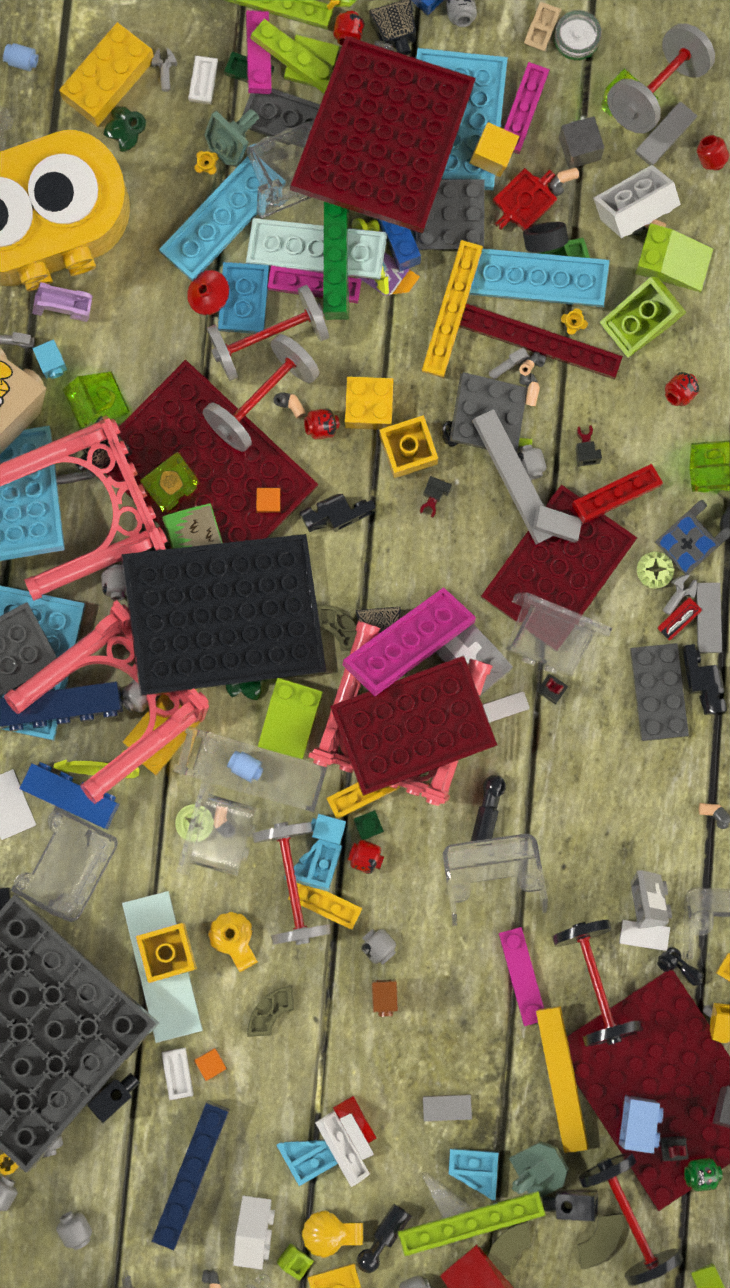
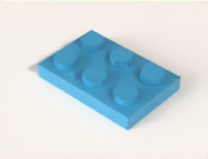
(247, 298)

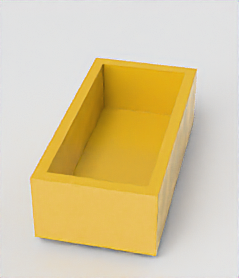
(107, 74)

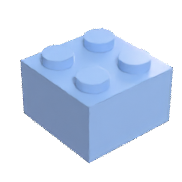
(640, 1124)

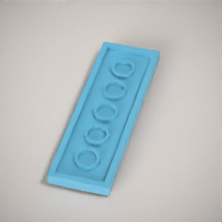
(214, 222)
(541, 277)

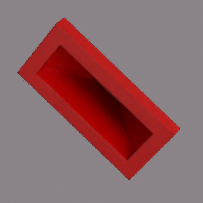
(352, 1107)

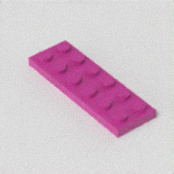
(408, 641)

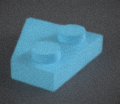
(318, 865)
(307, 1158)
(475, 1169)

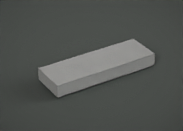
(666, 134)
(709, 619)

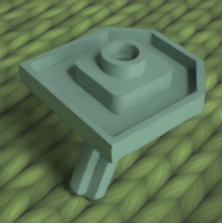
(229, 138)
(539, 1169)

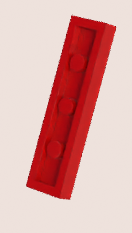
(617, 493)

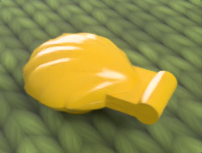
(238, 946)
(325, 1234)

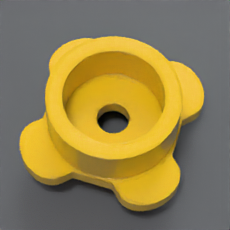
(203, 156)
(576, 315)

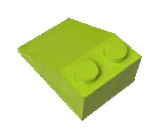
(674, 258)
(642, 316)
(290, 718)

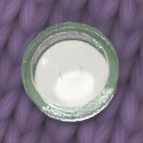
(577, 35)

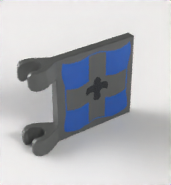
(689, 541)

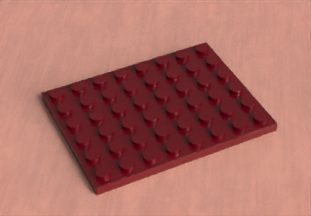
(383, 134)
(227, 478)
(664, 1062)

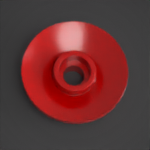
(215, 295)

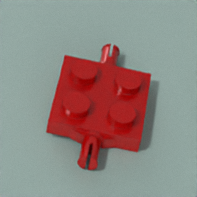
(525, 199)

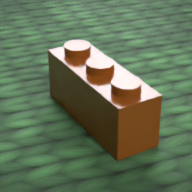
(384, 997)

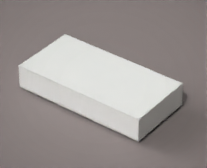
(203, 80)
(649, 937)
(177, 1073)

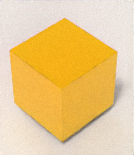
(494, 149)

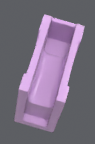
(62, 300)

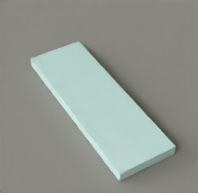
(302, 247)
(172, 998)

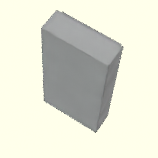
(557, 524)
(447, 1107)

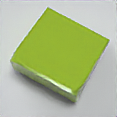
(294, 1262)
(707, 1277)

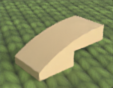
(542, 26)

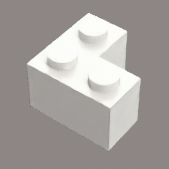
(252, 1233)

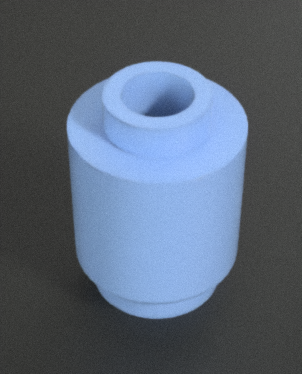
(20, 56)
(245, 766)

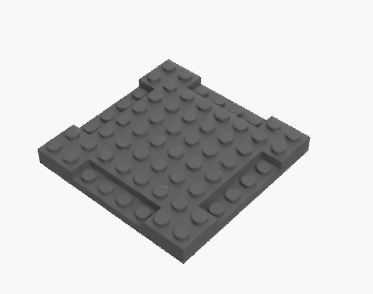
(59, 1032)

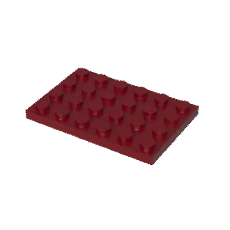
(558, 568)
(414, 725)

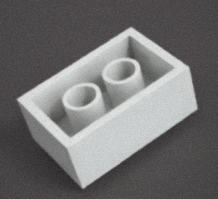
(637, 201)

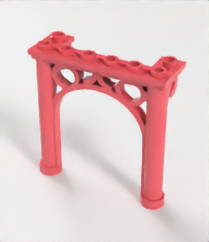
(104, 554)
(117, 623)
(349, 687)

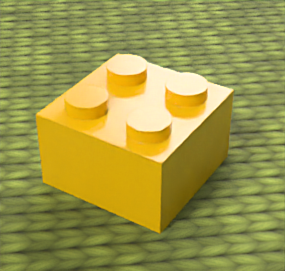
(368, 403)
(408, 446)
(166, 952)

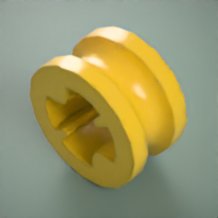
(14, 1167)

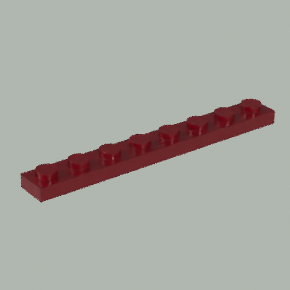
(540, 341)

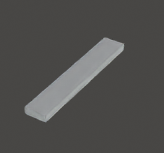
(510, 470)

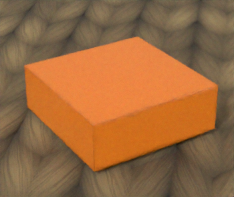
(268, 500)
(210, 1064)

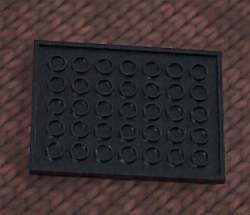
(223, 614)

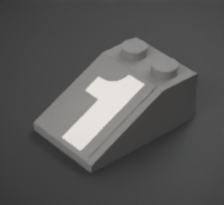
(476, 646)
(649, 899)

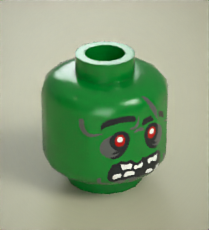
(703, 1174)

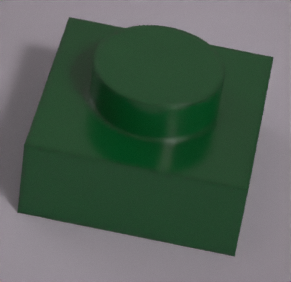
(368, 825)

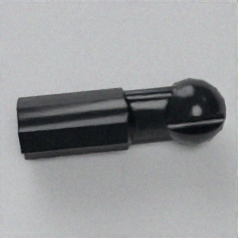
(487, 814)
(385, 1236)

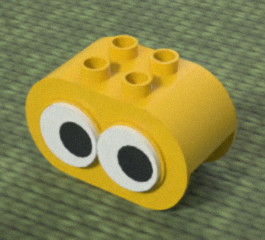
(58, 207)

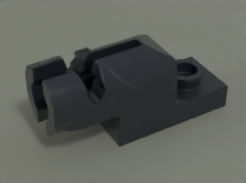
(336, 512)
(704, 680)

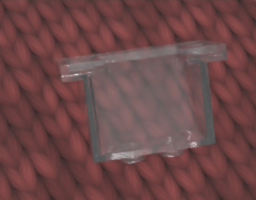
(275, 165)
(552, 634)
(217, 833)

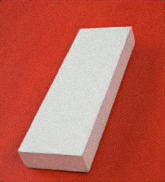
(342, 1148)

